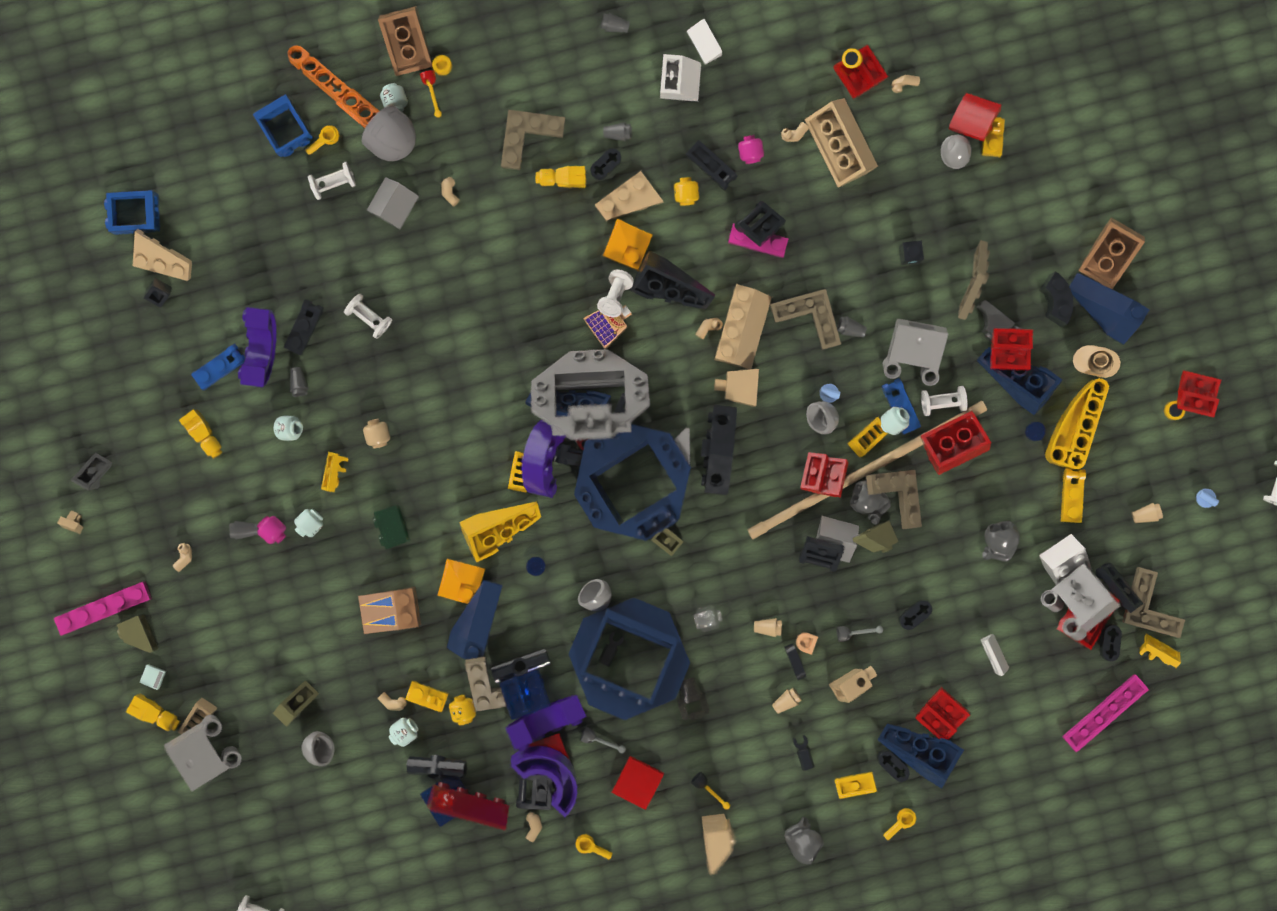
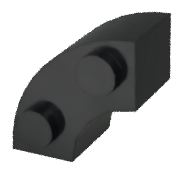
(1059, 299)

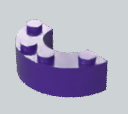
(261, 347)
(538, 460)
(535, 725)
(554, 765)

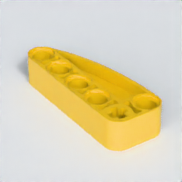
(1070, 426)

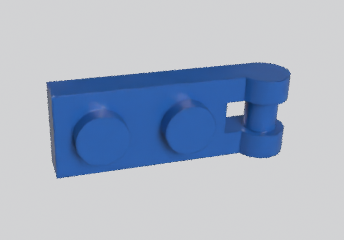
(218, 367)
(901, 401)

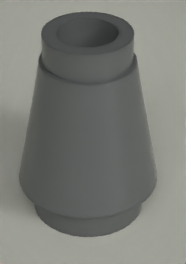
(613, 23)
(618, 131)
(850, 327)
(298, 383)
(242, 529)

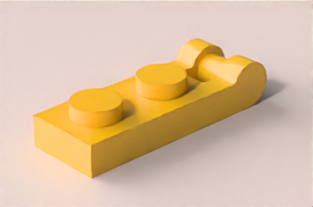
(1072, 496)

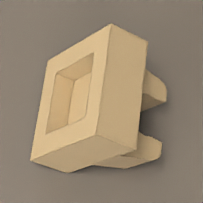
(71, 522)

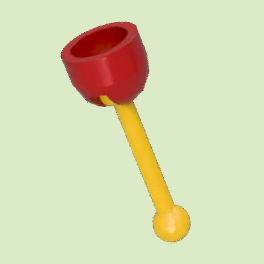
(429, 78)

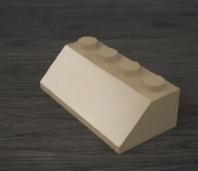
(841, 142)
(743, 327)
(718, 839)

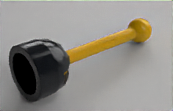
(700, 781)

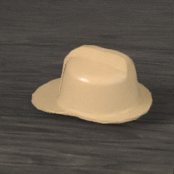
(1096, 361)

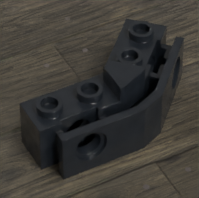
(719, 449)

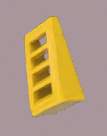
(859, 445)
(512, 476)

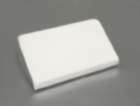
(704, 41)
(995, 654)

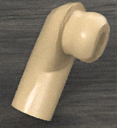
(904, 80)
(447, 186)
(185, 556)

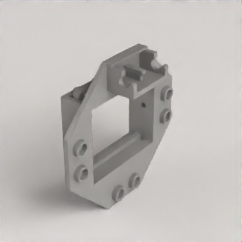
(583, 371)

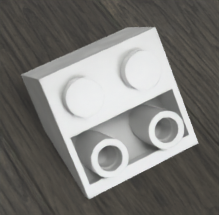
(680, 78)
(1064, 558)

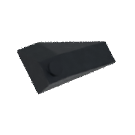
(664, 280)

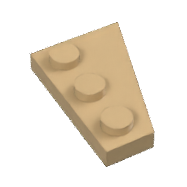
(629, 197)
(154, 257)

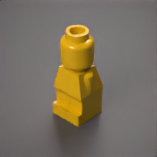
(564, 177)
(200, 430)
(151, 712)

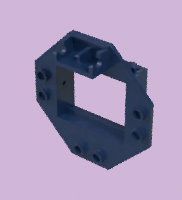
(605, 453)
(642, 621)

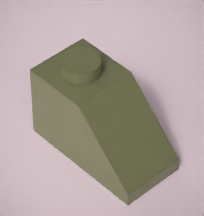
(877, 538)
(667, 541)
(137, 633)
(295, 703)

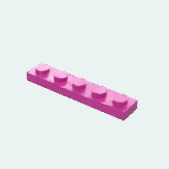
(102, 608)
(1105, 713)

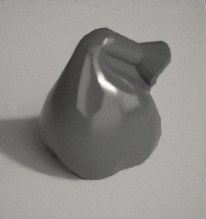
(873, 505)
(1001, 541)
(803, 842)

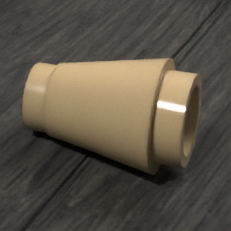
(1149, 513)
(768, 627)
(787, 700)

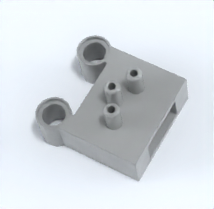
(918, 346)
(1084, 597)
(196, 756)

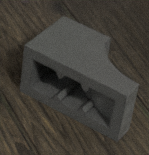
(993, 319)

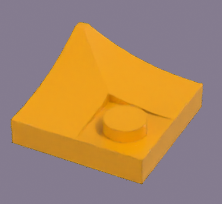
(627, 245)
(460, 581)

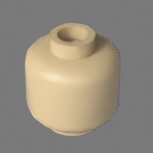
(376, 433)

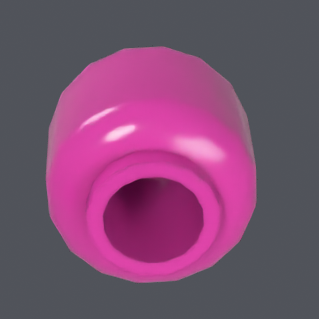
(751, 149)
(271, 529)

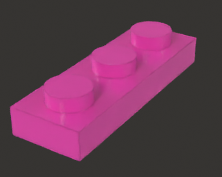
(774, 245)

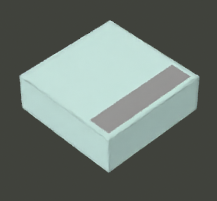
(152, 676)

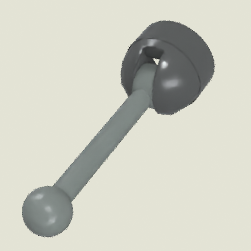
(845, 633)
(589, 736)

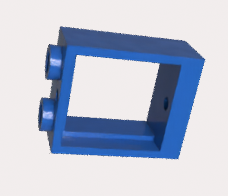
(271, 111)
(152, 212)

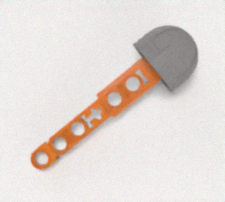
(386, 133)

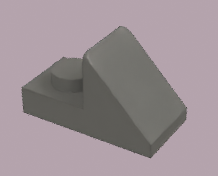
(92, 472)

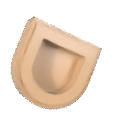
(806, 642)

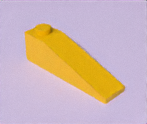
(491, 529)

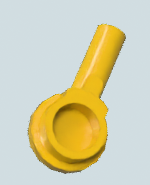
(328, 135)
(905, 819)
(586, 844)

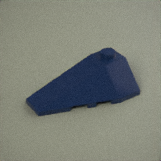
(1113, 311)
(1027, 387)
(572, 399)
(473, 628)
(926, 755)

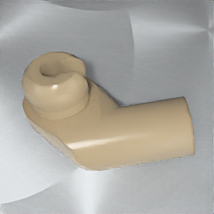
(794, 135)
(709, 325)
(393, 705)
(535, 825)

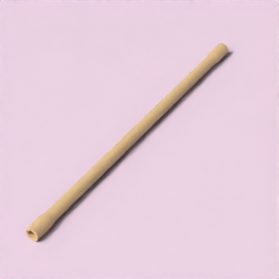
(764, 526)

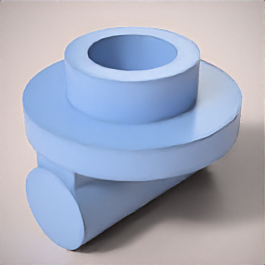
(829, 393)
(1206, 498)

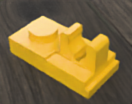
(994, 142)
(330, 477)
(1164, 652)
(426, 696)
(855, 785)

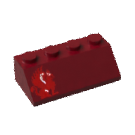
(468, 806)

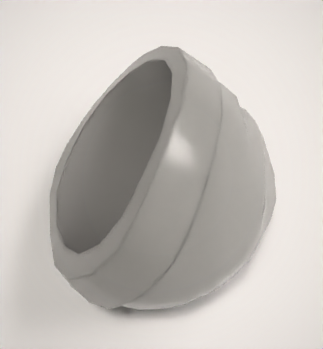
(956, 151)
(822, 417)
(595, 595)
(318, 748)

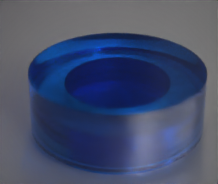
(1035, 431)
(535, 566)

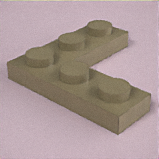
(524, 122)
(979, 276)
(814, 303)
(906, 485)
(1142, 617)
(483, 696)

